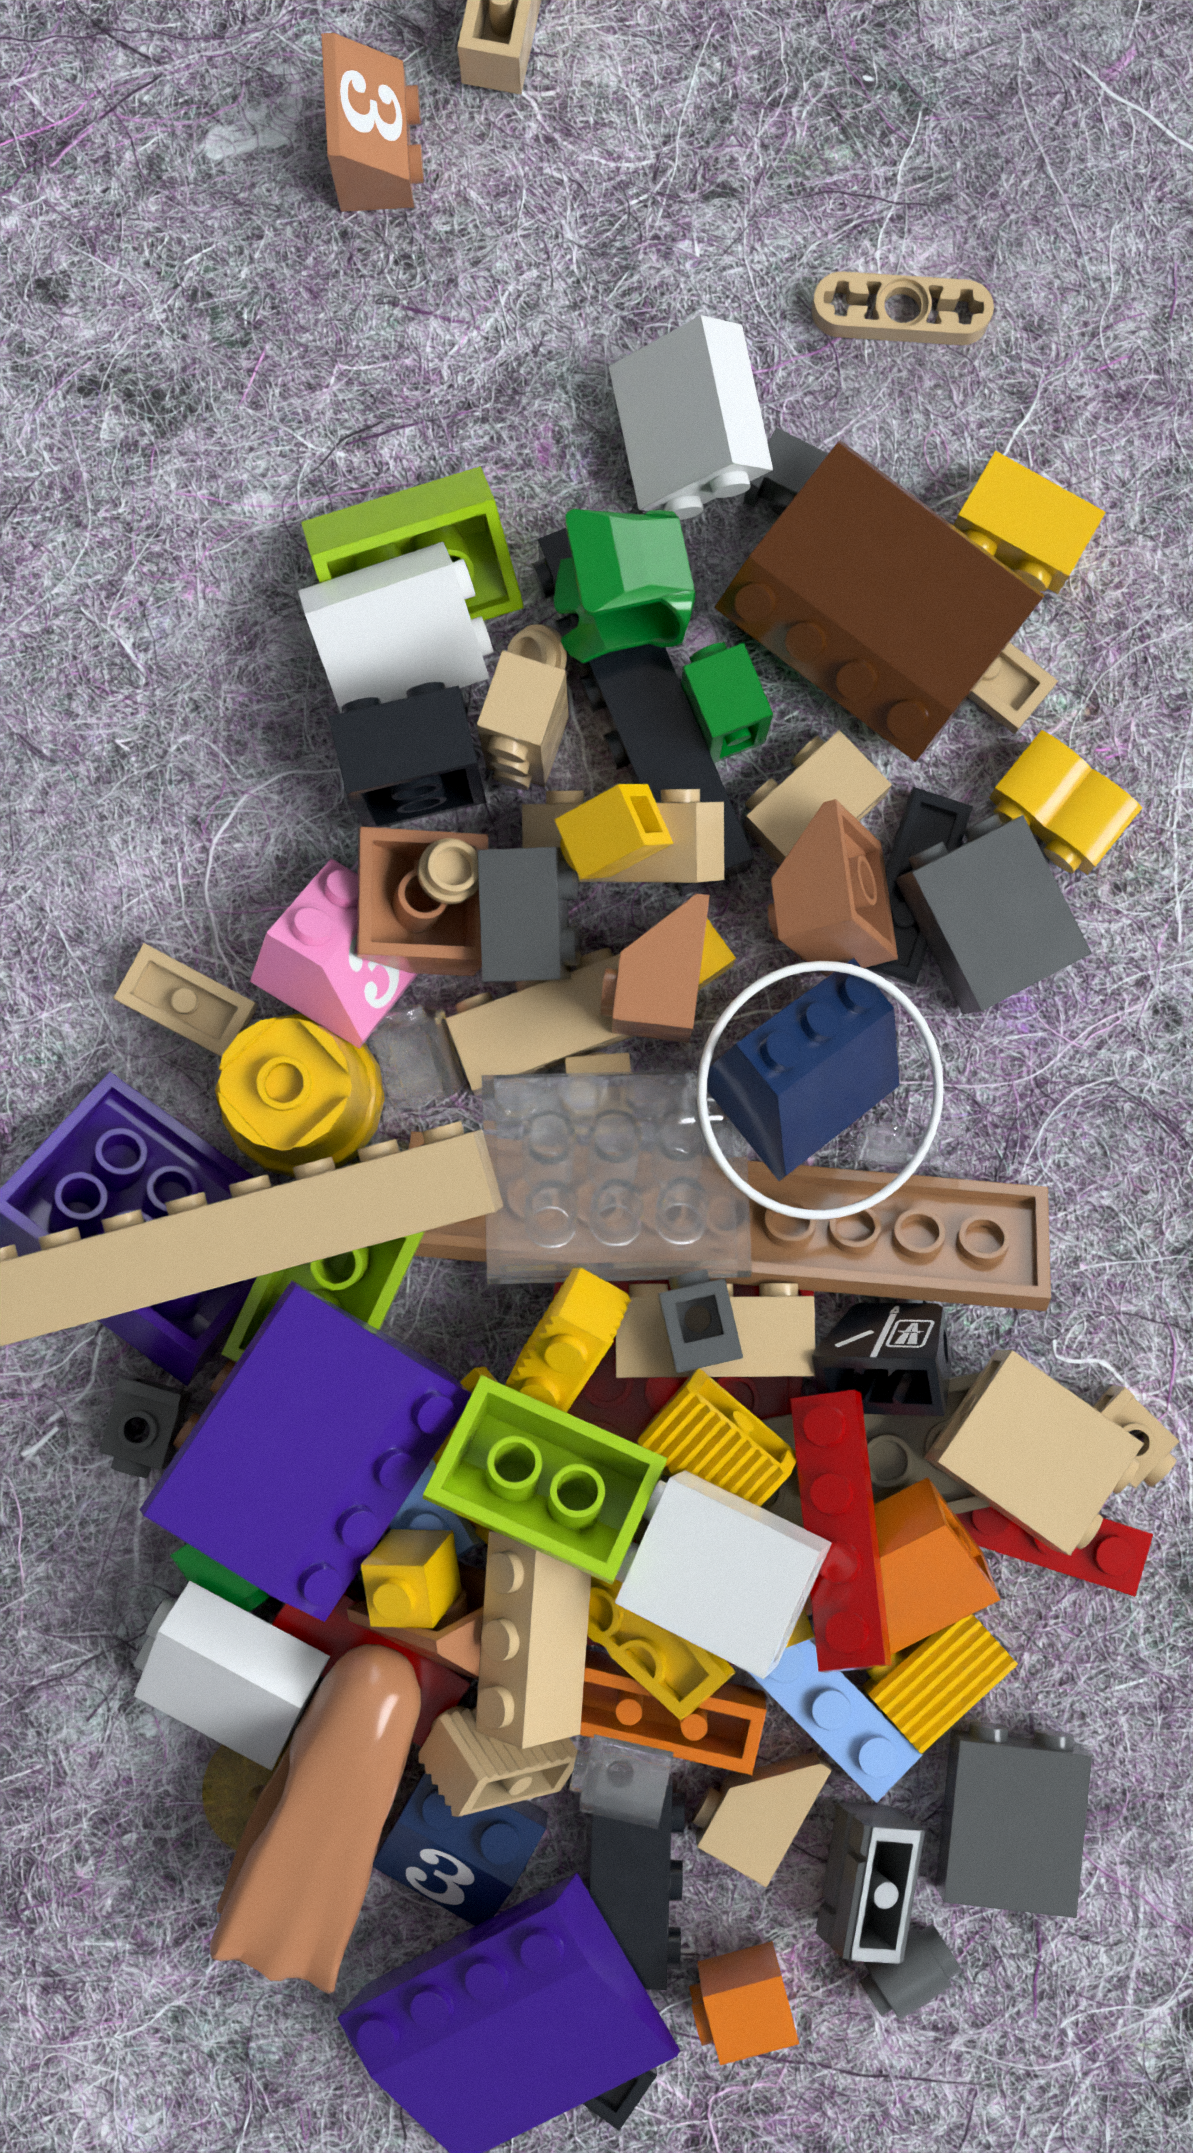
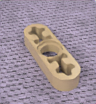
(858, 287)

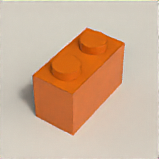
(743, 2004)

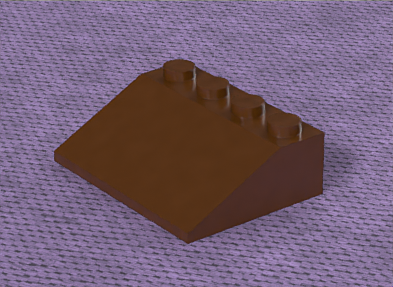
(878, 601)

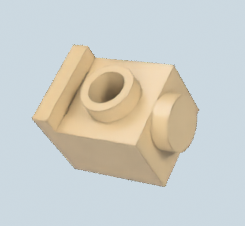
(1155, 1455)

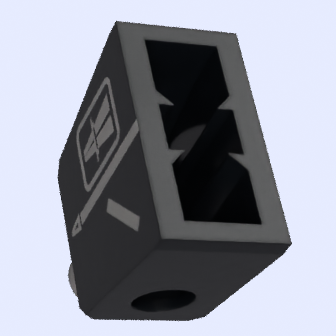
(889, 1355)

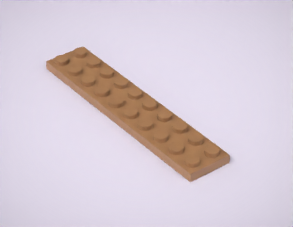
(920, 1243)

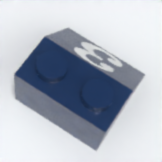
(462, 1860)

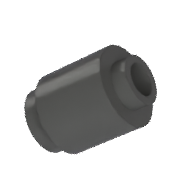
(917, 1979)

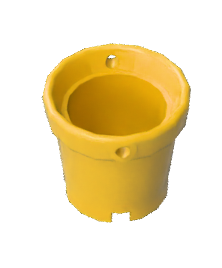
(298, 1094)

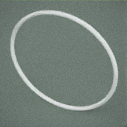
(704, 1068)

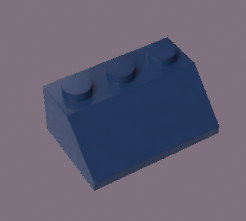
(809, 1070)

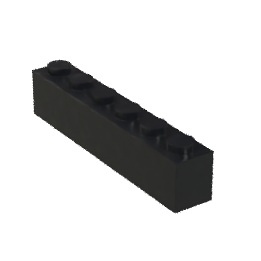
(647, 718)

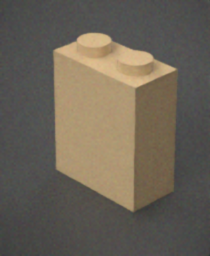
(1035, 1452)

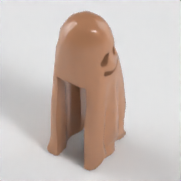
(320, 1823)

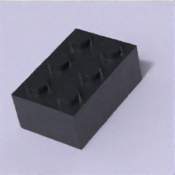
(407, 756)

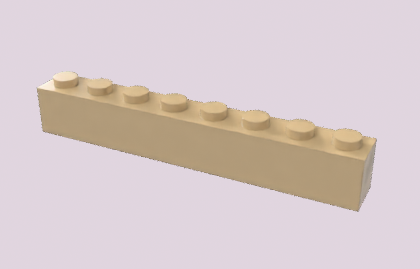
(247, 1234)

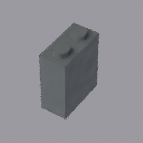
(992, 913)
(1013, 1820)

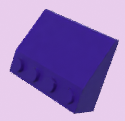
(120, 1158)
(307, 1451)
(509, 2022)

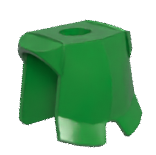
(624, 582)

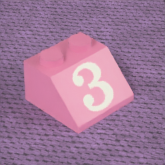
(314, 961)

